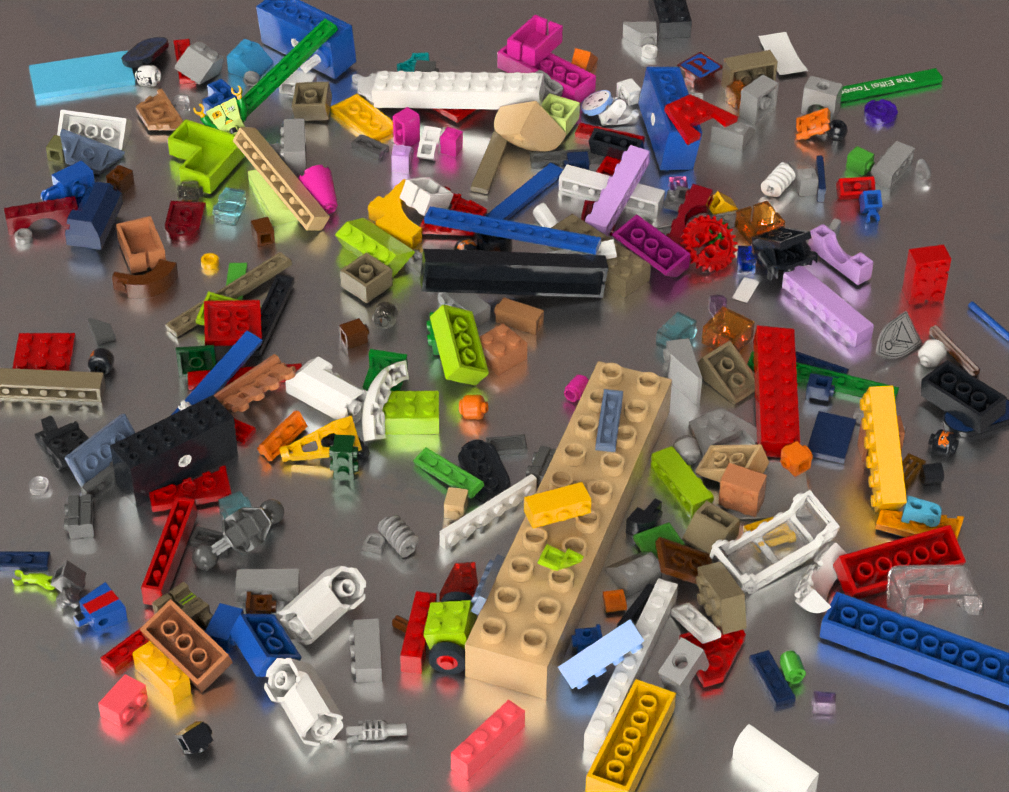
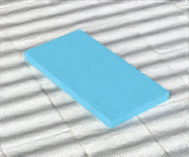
(80, 75)

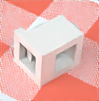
(628, 91)

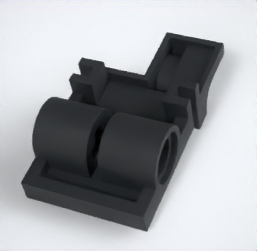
(60, 441)

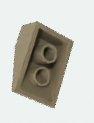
(727, 373)

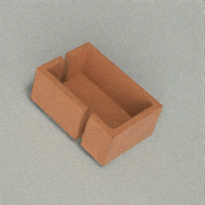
(140, 244)

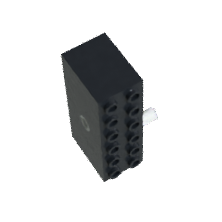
(174, 449)

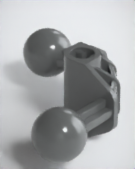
(241, 531)

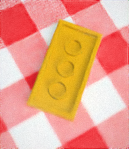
(363, 117)

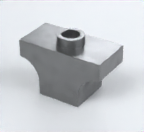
(675, 198)

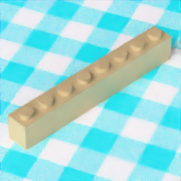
(281, 179)

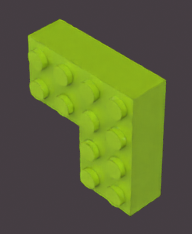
(207, 152)

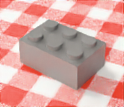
(294, 145)

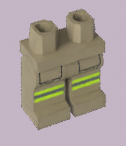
(188, 602)

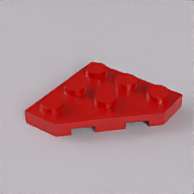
(720, 655)

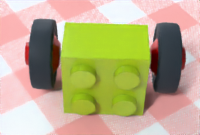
(448, 630)

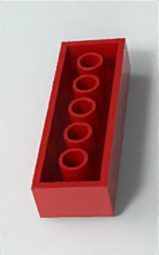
(867, 570)

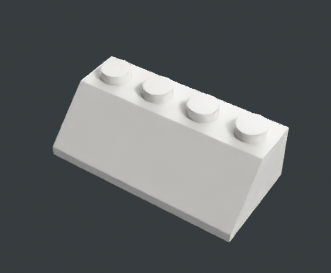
(101, 128)

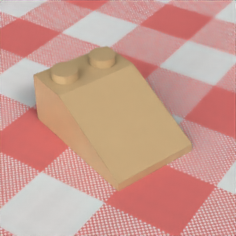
(719, 456)

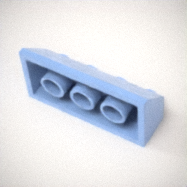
(602, 653)

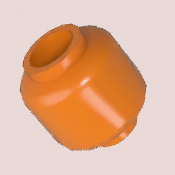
(473, 407)

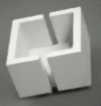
(422, 194)

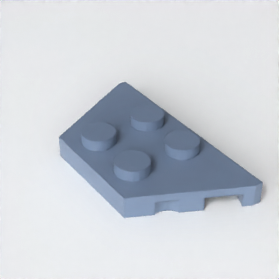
(92, 153)

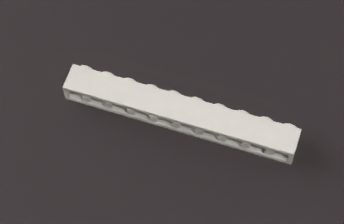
(650, 627)

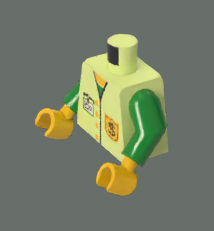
(228, 115)

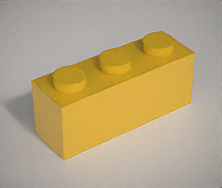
(557, 505)
(162, 673)

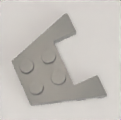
(719, 428)

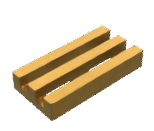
(913, 476)

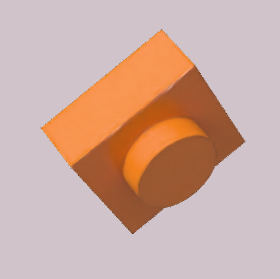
(614, 600)

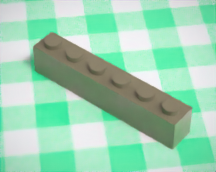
(52, 385)

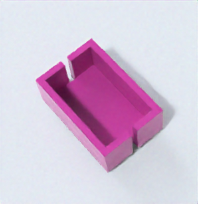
(532, 42)

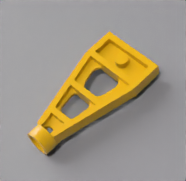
(340, 427)

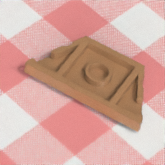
(159, 113)

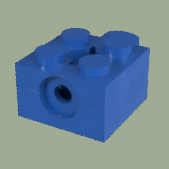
(70, 182)

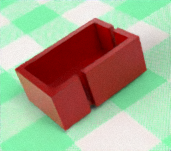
(926, 274)

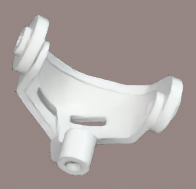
(614, 112)

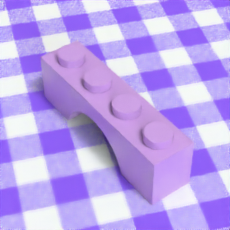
(824, 242)

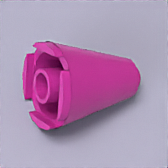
(320, 184)

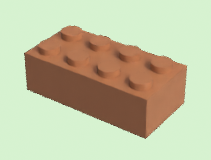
(186, 645)

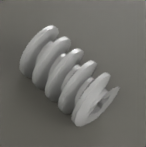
(398, 535)

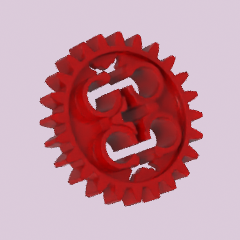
(718, 258)

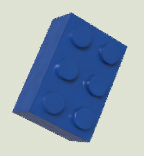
(262, 641)

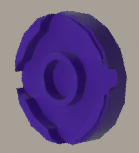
(880, 111)

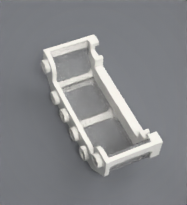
(777, 544)

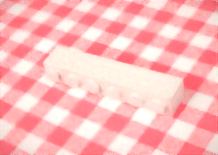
(590, 184)

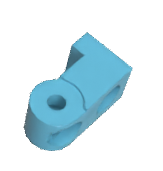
(921, 511)

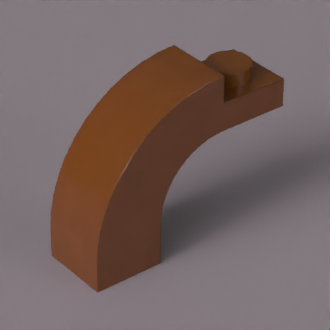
(148, 284)

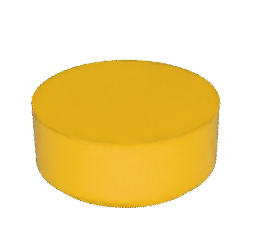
(209, 261)

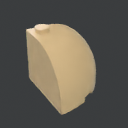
(528, 127)

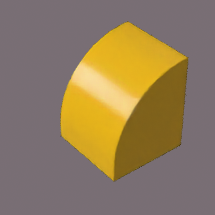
(722, 204)

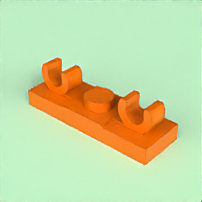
(282, 435)

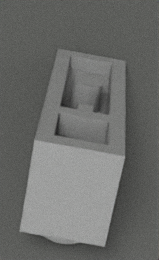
(806, 177)

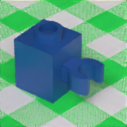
(870, 204)

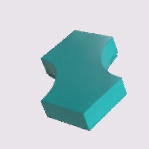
(409, 65)

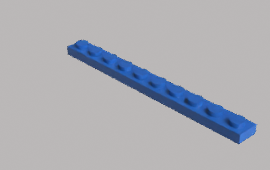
(513, 230)

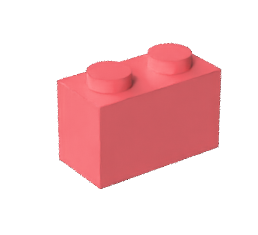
(123, 700)

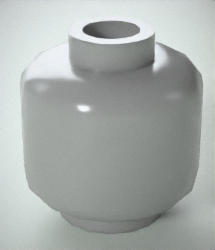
(687, 448)

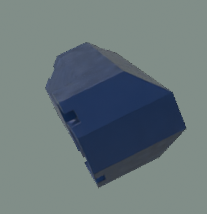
(94, 217)

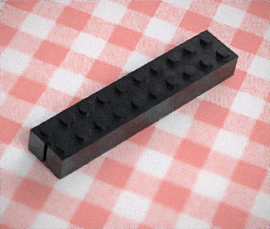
(513, 273)

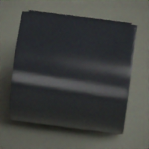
(931, 473)

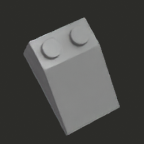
(683, 368)

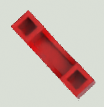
(414, 645)

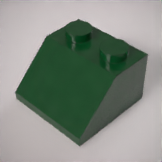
(195, 359)

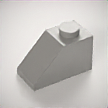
(640, 32)

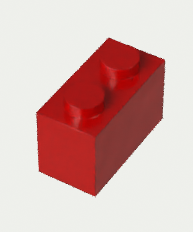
(853, 187)

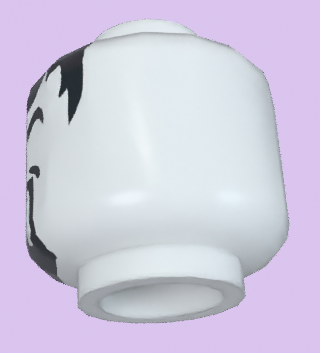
(148, 75)

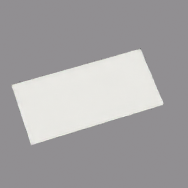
(745, 290)

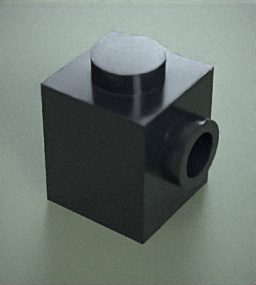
(195, 737)

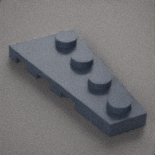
(486, 583)

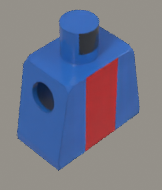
(101, 609)

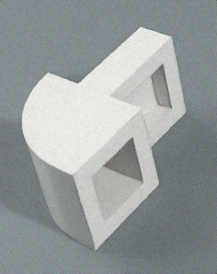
(429, 144)

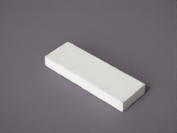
(695, 623)

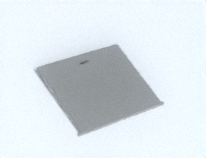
(779, 492)

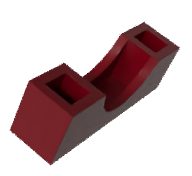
(696, 202)
(24, 215)

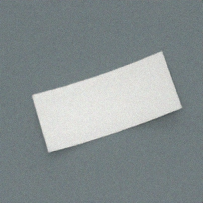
(784, 53)

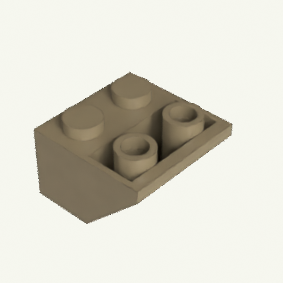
(709, 526)

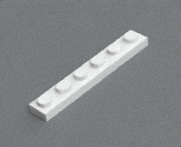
(488, 511)

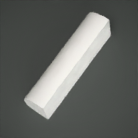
(773, 763)

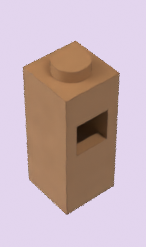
(519, 316)

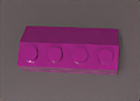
(653, 246)

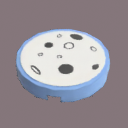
(596, 102)

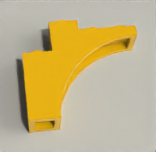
(390, 217)

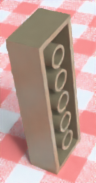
(625, 272)

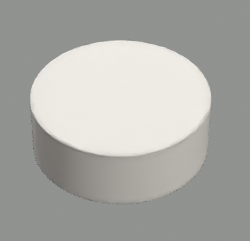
(649, 51)

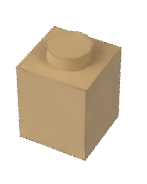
(455, 503)

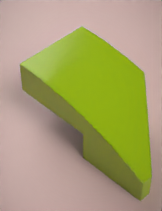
(557, 559)

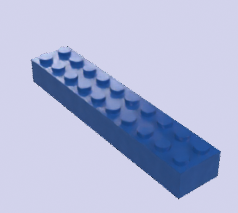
(918, 647)

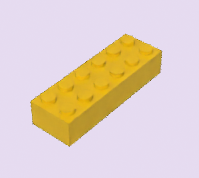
(883, 449)
(631, 739)

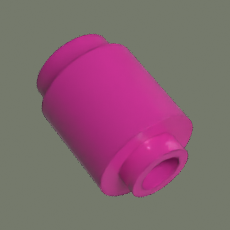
(576, 387)

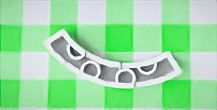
(377, 395)
(818, 580)

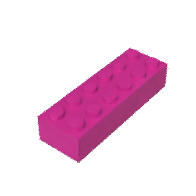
(575, 80)

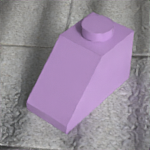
(401, 158)

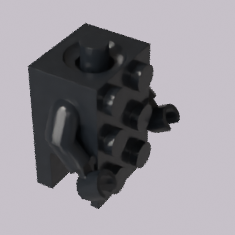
(783, 250)

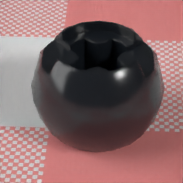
(837, 131)

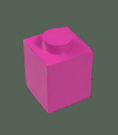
(451, 142)

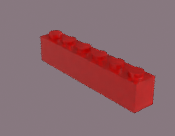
(169, 550)

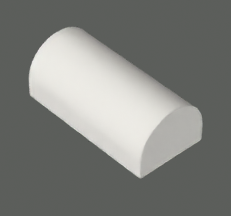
(544, 216)

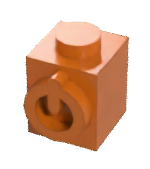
(796, 458)

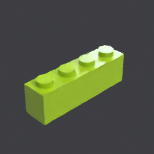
(680, 480)

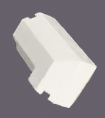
(327, 390)
(323, 603)
(304, 700)

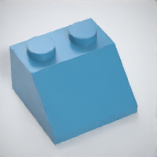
(248, 57)

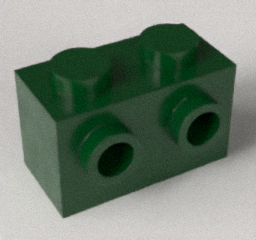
(344, 457)

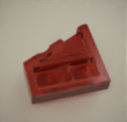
(461, 579)

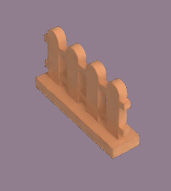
(254, 384)

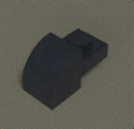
(643, 520)

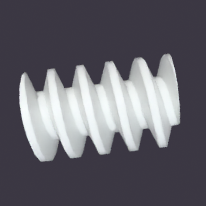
(778, 180)

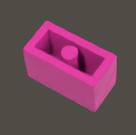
(406, 127)

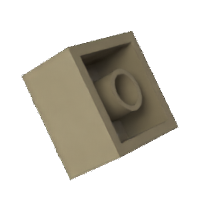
(312, 101)
(366, 277)

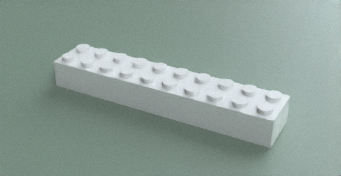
(456, 89)

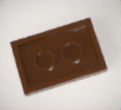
(680, 560)

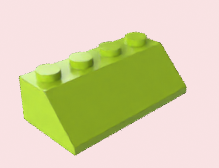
(363, 236)

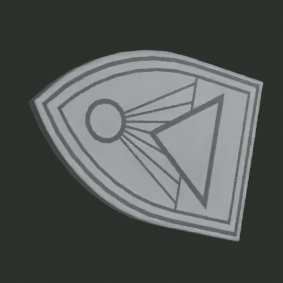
(898, 337)

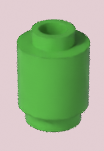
(792, 667)

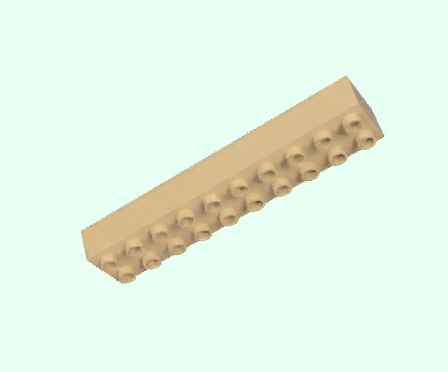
(534, 608)

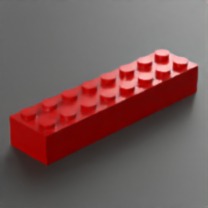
(775, 389)

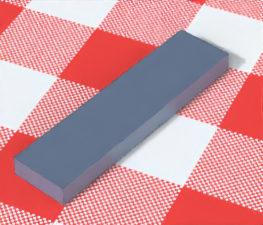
(609, 420)

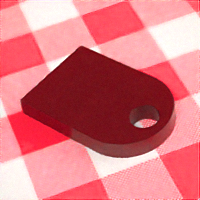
(186, 218)

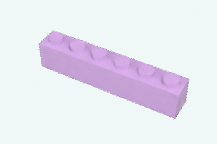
(618, 189)
(828, 306)

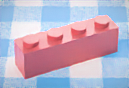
(487, 739)

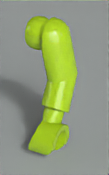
(34, 578)

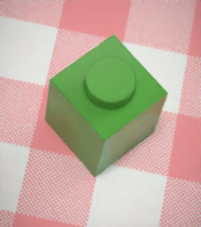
(860, 161)

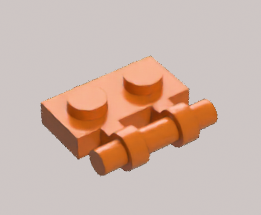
(813, 124)

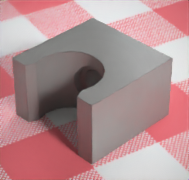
(823, 93)
(679, 679)

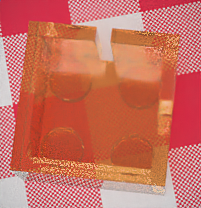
(763, 220)
(728, 327)

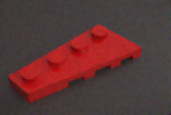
(203, 489)

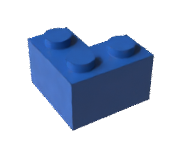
(218, 93)

